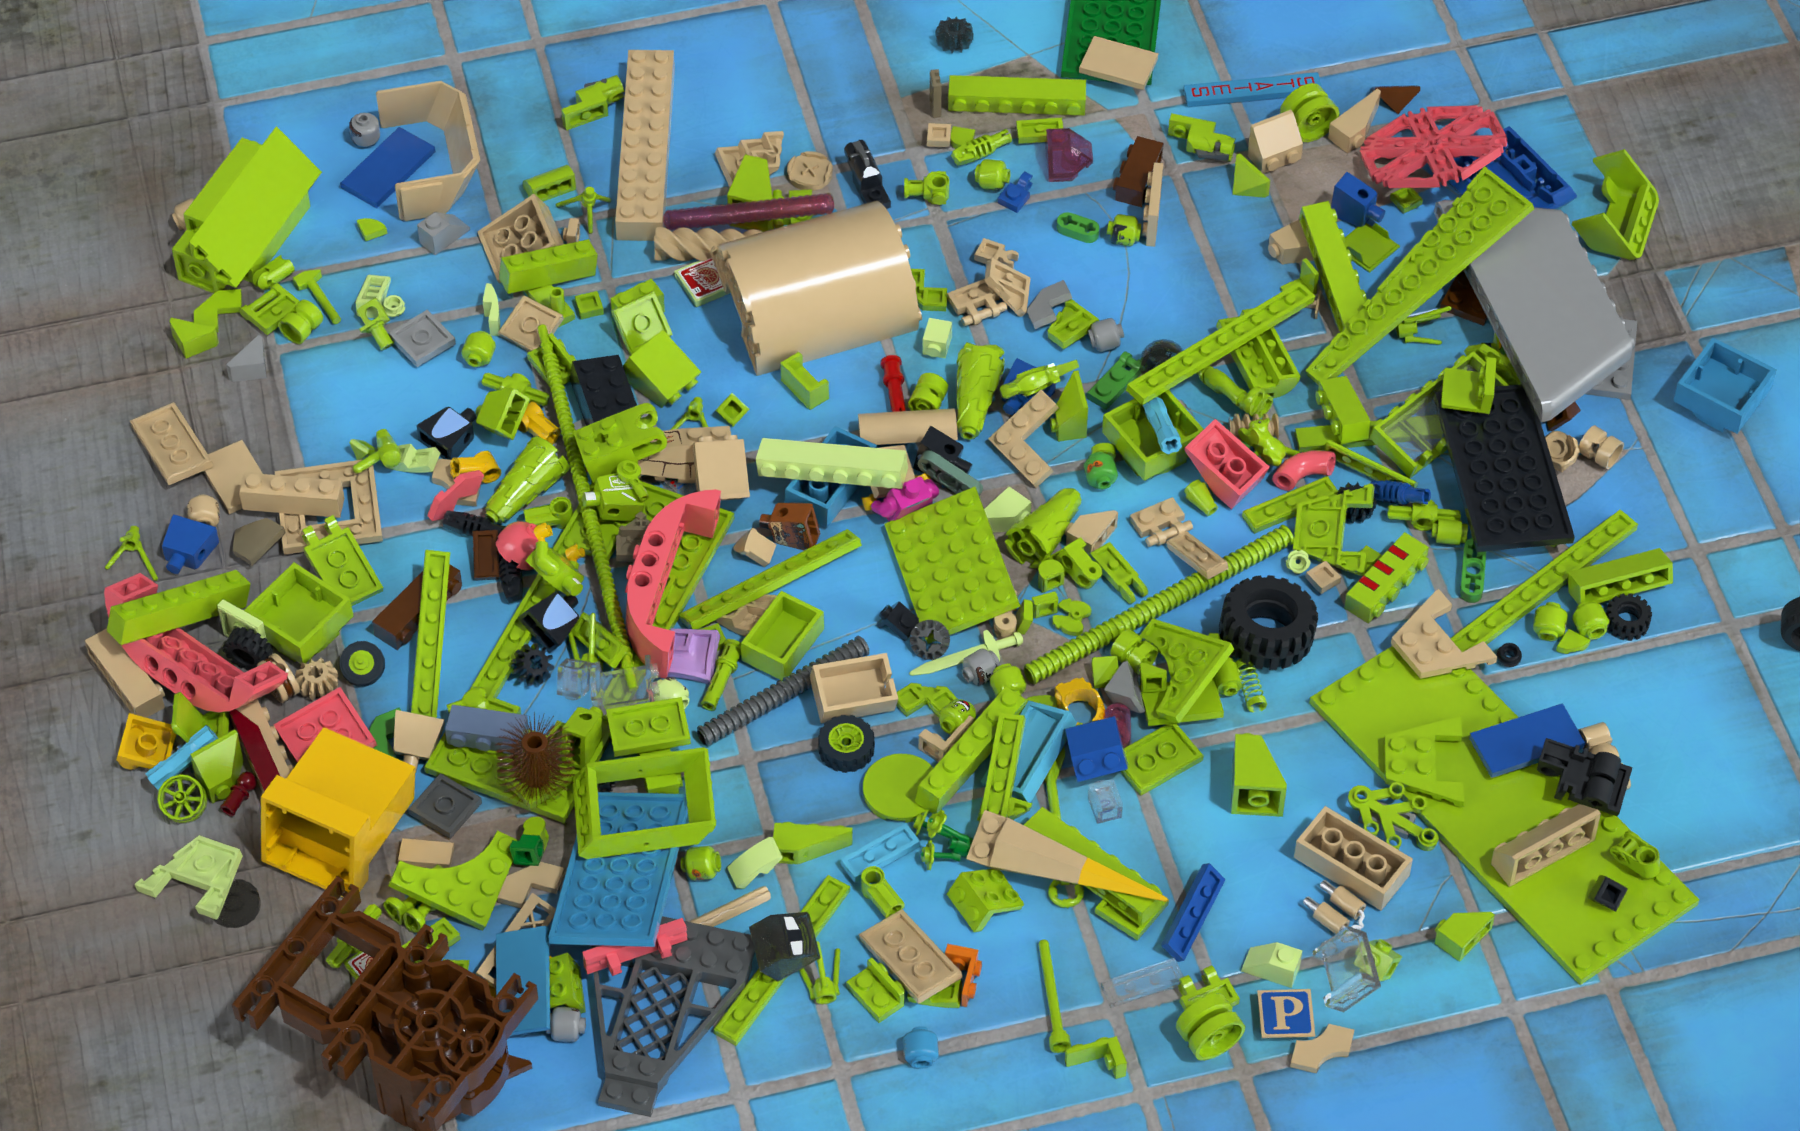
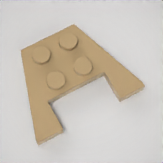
(1429, 648)

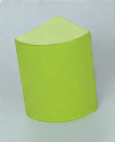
(551, 183)

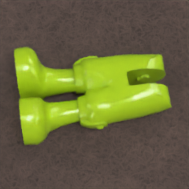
(405, 911)

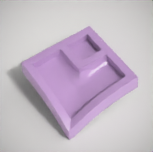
(694, 654)

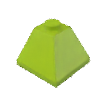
(1072, 416)
(218, 765)

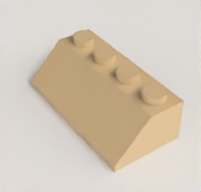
(1546, 843)

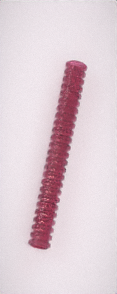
(749, 211)

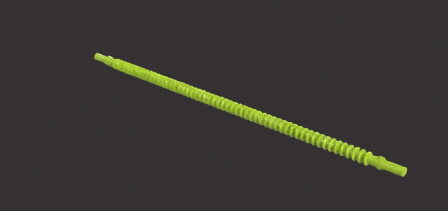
(588, 513)

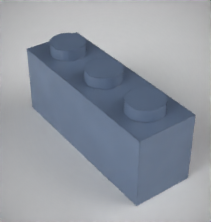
(482, 728)

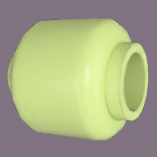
(672, 688)

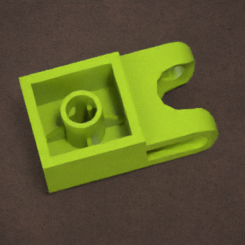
(619, 439)

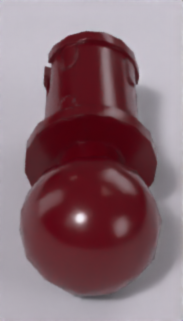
(245, 782)

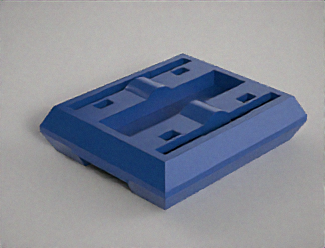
(1521, 174)

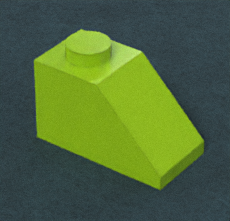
(1462, 932)

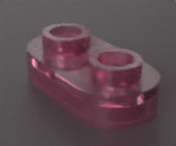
(1122, 712)

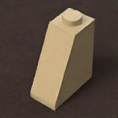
(1289, 244)

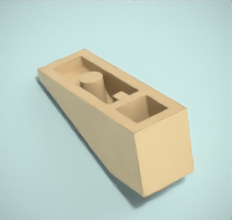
(1352, 126)

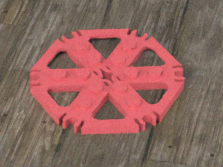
(1433, 146)

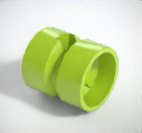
(300, 321)
(928, 392)
(1132, 649)

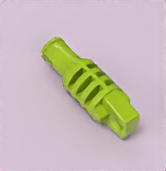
(980, 147)

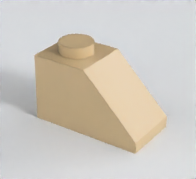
(1093, 529)

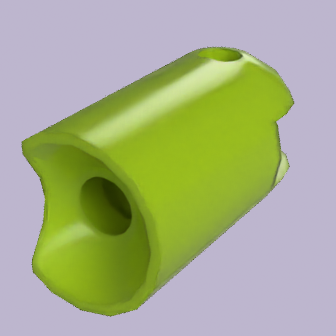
(273, 273)

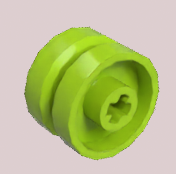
(1311, 110)
(1210, 1026)

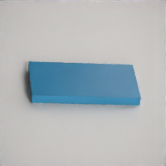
(527, 956)

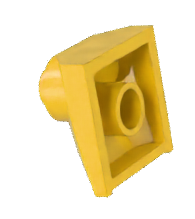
(145, 742)

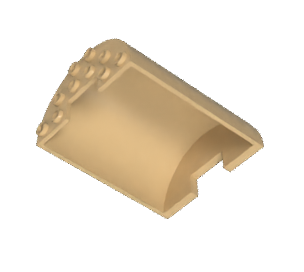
(820, 285)

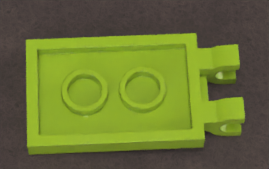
(341, 562)

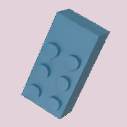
(826, 496)

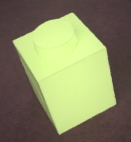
(937, 338)

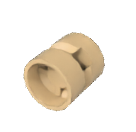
(1599, 446)

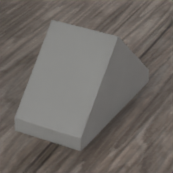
(248, 363)
(1125, 688)

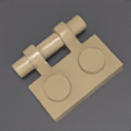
(974, 296)
(1158, 517)

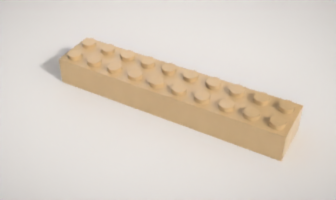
(645, 144)

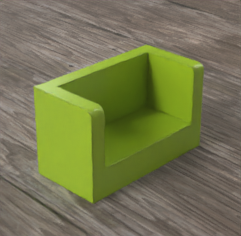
(802, 383)

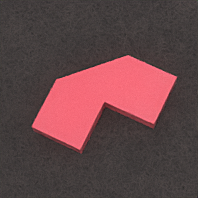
(465, 485)

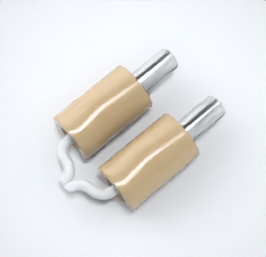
(1342, 899)

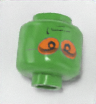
(1100, 470)

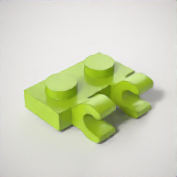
(1213, 985)

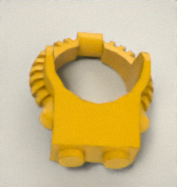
(1079, 690)

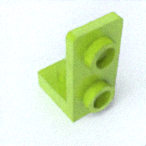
(1102, 1048)

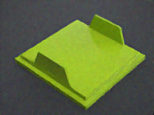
(1370, 246)

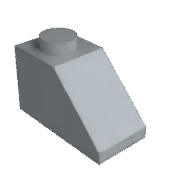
(440, 231)

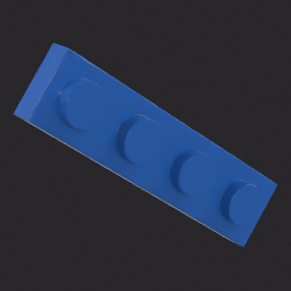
(1193, 912)

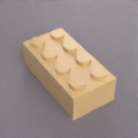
(1353, 858)

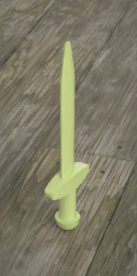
(957, 658)

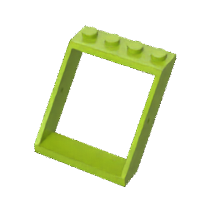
(699, 798)

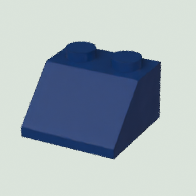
(1096, 748)

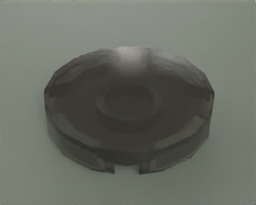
(240, 905)

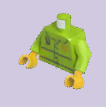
(554, 567)

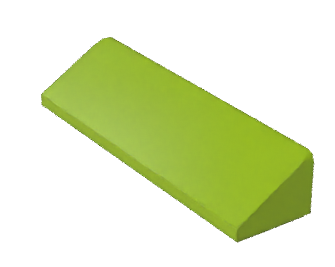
(1365, 465)

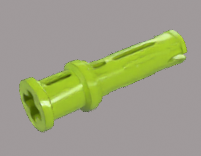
(726, 665)

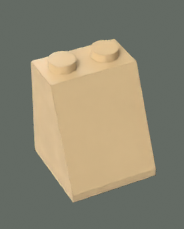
(721, 466)

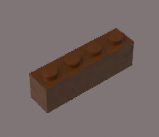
(401, 617)

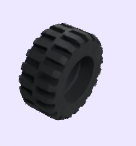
(1274, 600)

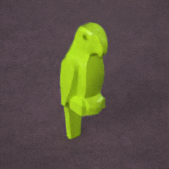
(1036, 379)

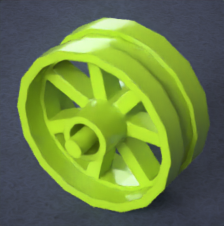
(182, 798)

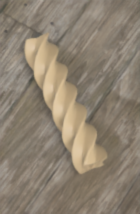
(686, 244)

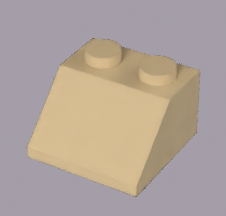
(1275, 142)

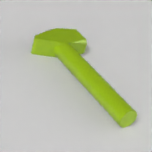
(309, 280)

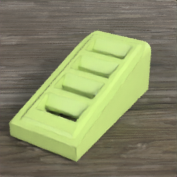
(369, 292)

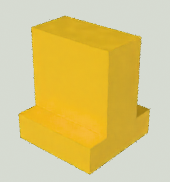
(334, 810)

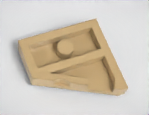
(1009, 285)

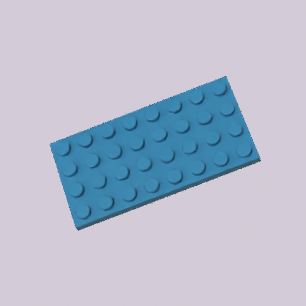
(623, 895)

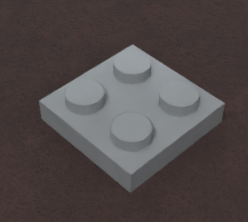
(422, 338)

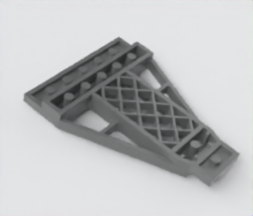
(707, 957)

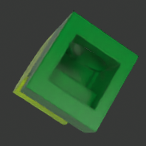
(531, 844)

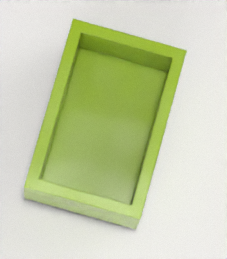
(782, 636)

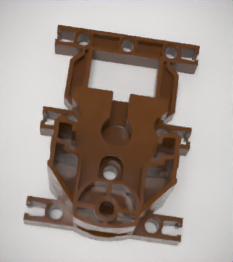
(425, 1024)

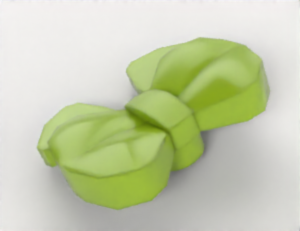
(1072, 623)

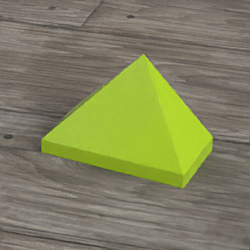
(1249, 180)

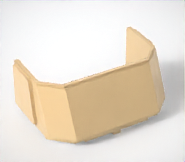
(449, 111)

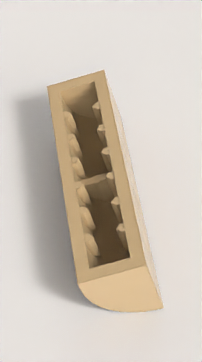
(905, 425)

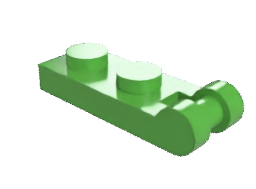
(1115, 381)

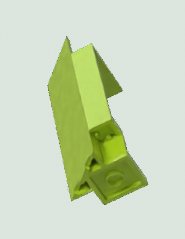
(244, 213)

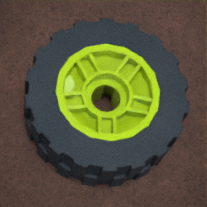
(842, 732)

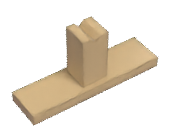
(1316, 304)

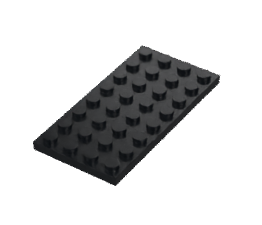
(1505, 473)

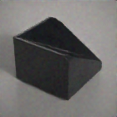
(1608, 892)

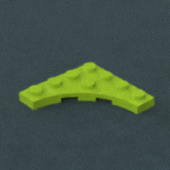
(1191, 663)
(462, 890)

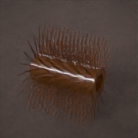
(535, 759)

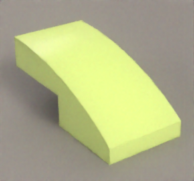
(491, 309)
(417, 460)
(756, 860)

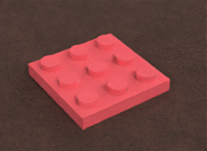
(330, 711)

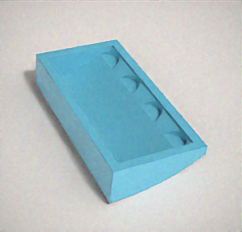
(1040, 746)

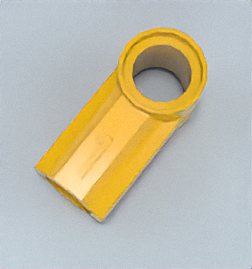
(538, 424)
(481, 461)

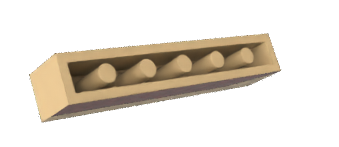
(260, 743)

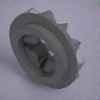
(940, 634)

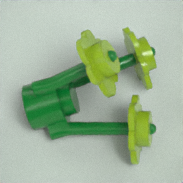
(958, 843)

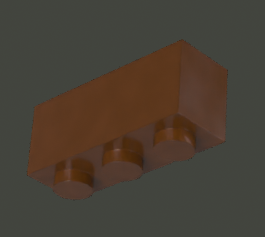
(1133, 180)

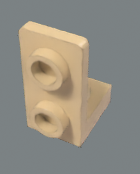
(935, 746)

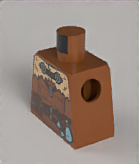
(792, 525)

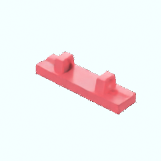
(612, 956)

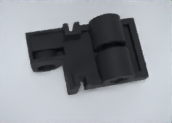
(1589, 778)

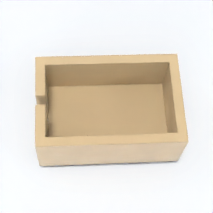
(853, 687)

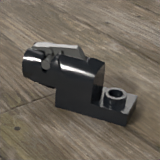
(866, 173)

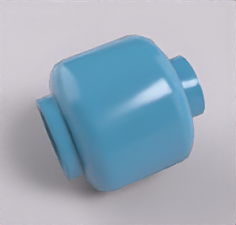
(920, 1047)

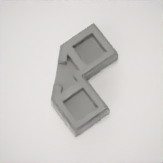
(1041, 309)

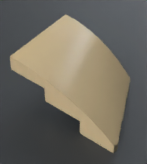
(767, 148)

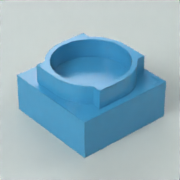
(1724, 386)

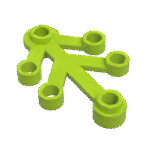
(1390, 814)

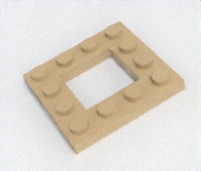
(365, 526)

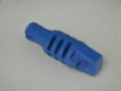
(1400, 493)

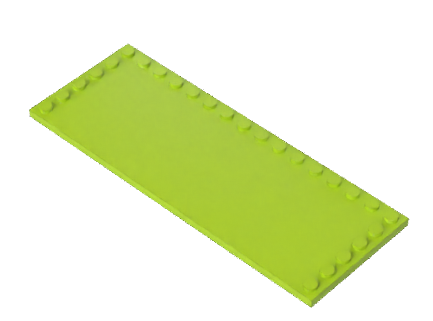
(1551, 903)

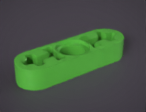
(1467, 578)

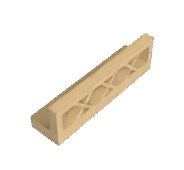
(517, 923)

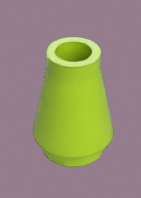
(1200, 496)

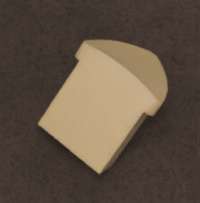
(755, 547)

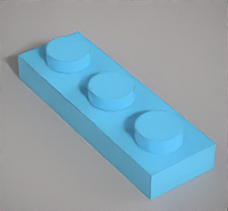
(881, 851)

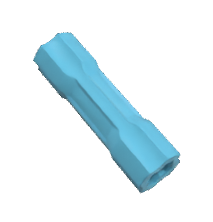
(1166, 433)
(181, 758)

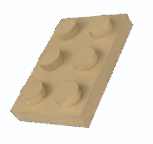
(1153, 197)

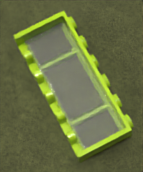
(1413, 431)

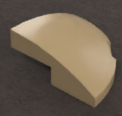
(745, 617)

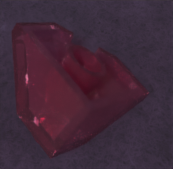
(1066, 154)

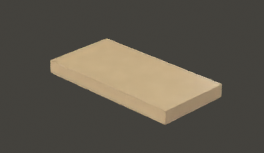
(171, 443)
(910, 956)

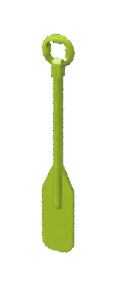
(1054, 806)

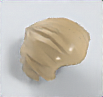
(1562, 449)

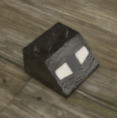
(784, 944)

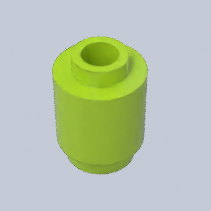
(1449, 531)
(1228, 678)

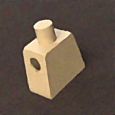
(416, 736)

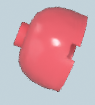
(517, 543)

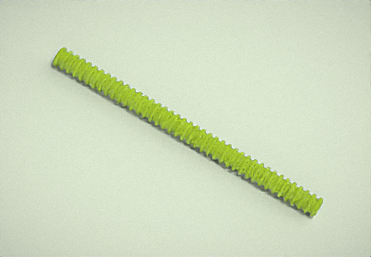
(1155, 606)

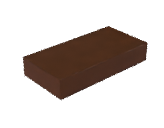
(485, 555)

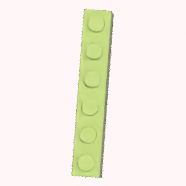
(832, 463)

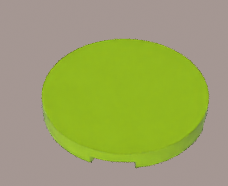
(892, 786)

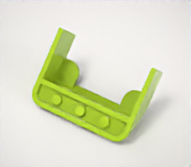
(1630, 211)

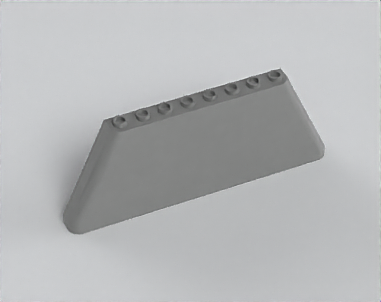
(1548, 309)

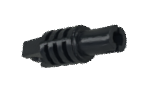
(467, 523)
(511, 580)

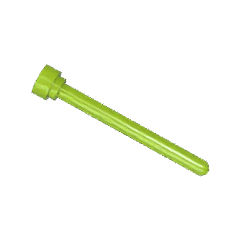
(1059, 1039)

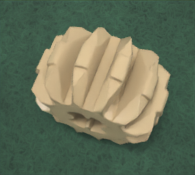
(316, 678)

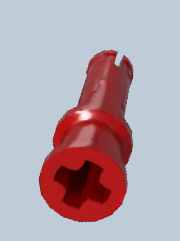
(893, 380)

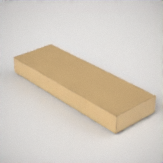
(1197, 555)

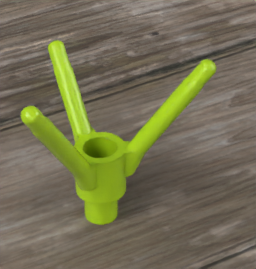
(588, 200)
(693, 413)
(131, 543)

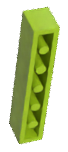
(1017, 95)
(1332, 262)
(176, 607)
(966, 753)
(1134, 907)

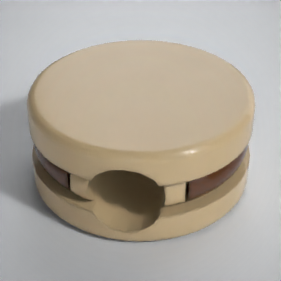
(290, 686)

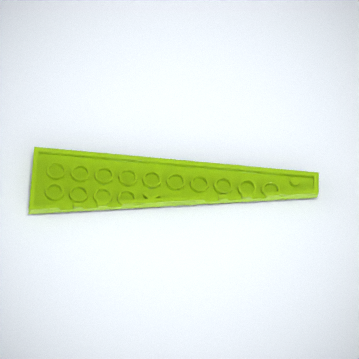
(1461, 235)

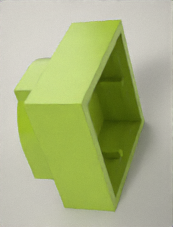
(1136, 439)
(301, 613)

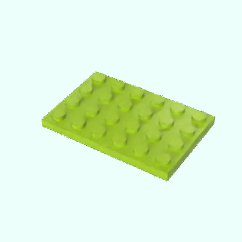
(952, 563)

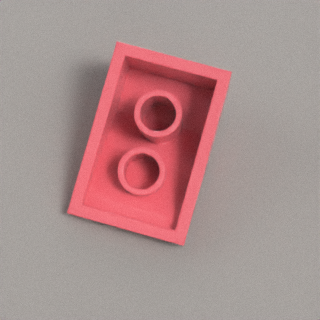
(1225, 463)

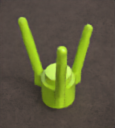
(1409, 326)
(589, 657)
(824, 989)

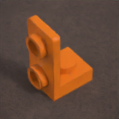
(965, 959)

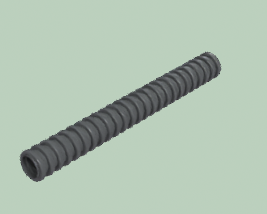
(776, 695)

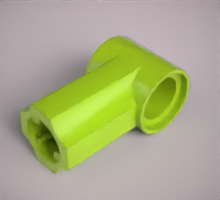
(555, 514)
(880, 893)

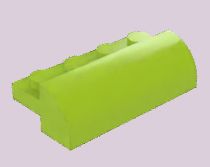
(1265, 362)

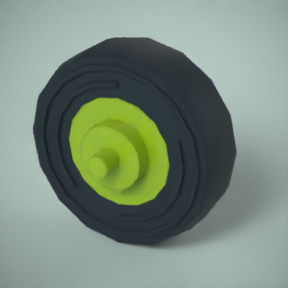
(362, 663)

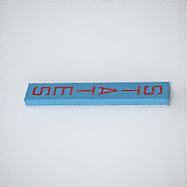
(1246, 89)

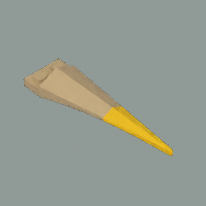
(1018, 849)

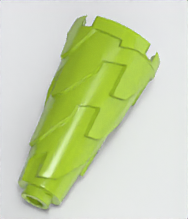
(976, 382)
(532, 473)
(1041, 531)

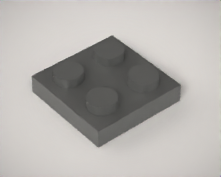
(445, 806)

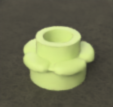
(393, 306)
(1304, 561)

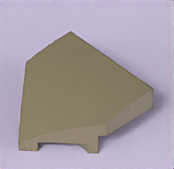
(629, 537)
(256, 539)

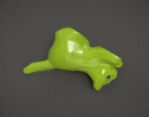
(1264, 444)

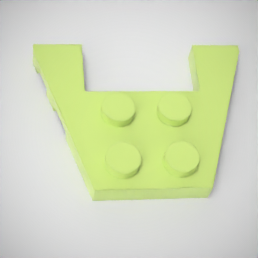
(200, 864)

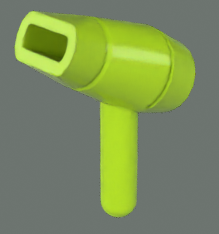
(387, 452)

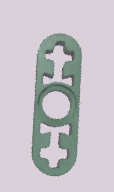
(940, 469)

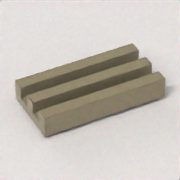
(935, 93)

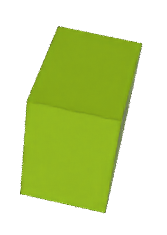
(193, 337)

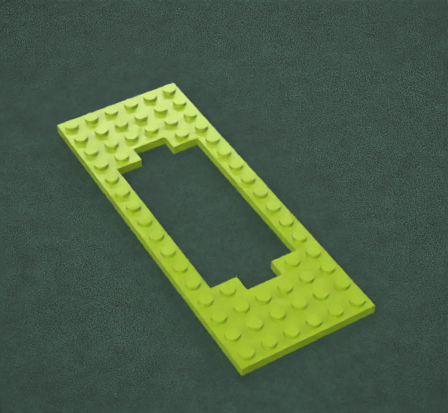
(479, 768)

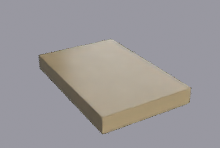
(1118, 63)
(228, 471)

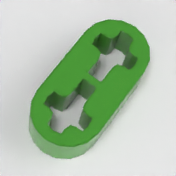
(1078, 227)

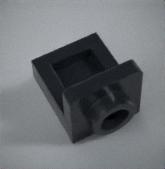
(898, 619)

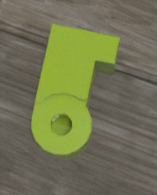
(1079, 564)

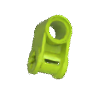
(1634, 851)

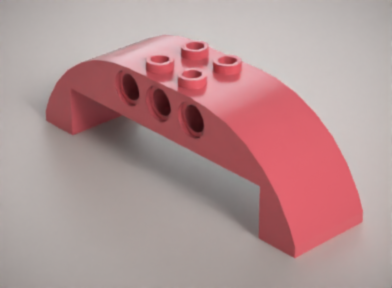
(652, 566)
(187, 664)

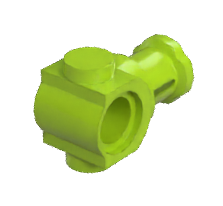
(933, 187)

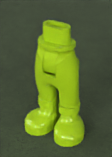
(1252, 402)

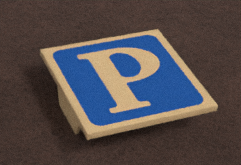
(1286, 1013)

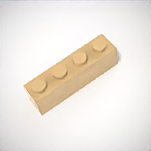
(292, 495)
(125, 676)

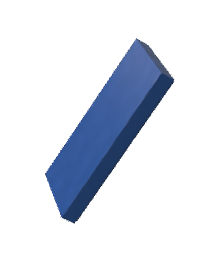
(387, 165)
(1521, 740)

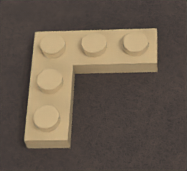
(1011, 436)

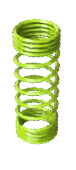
(1258, 698)

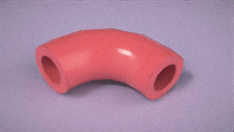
(1303, 465)

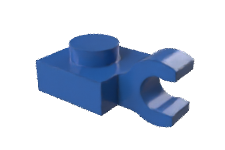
(1017, 195)

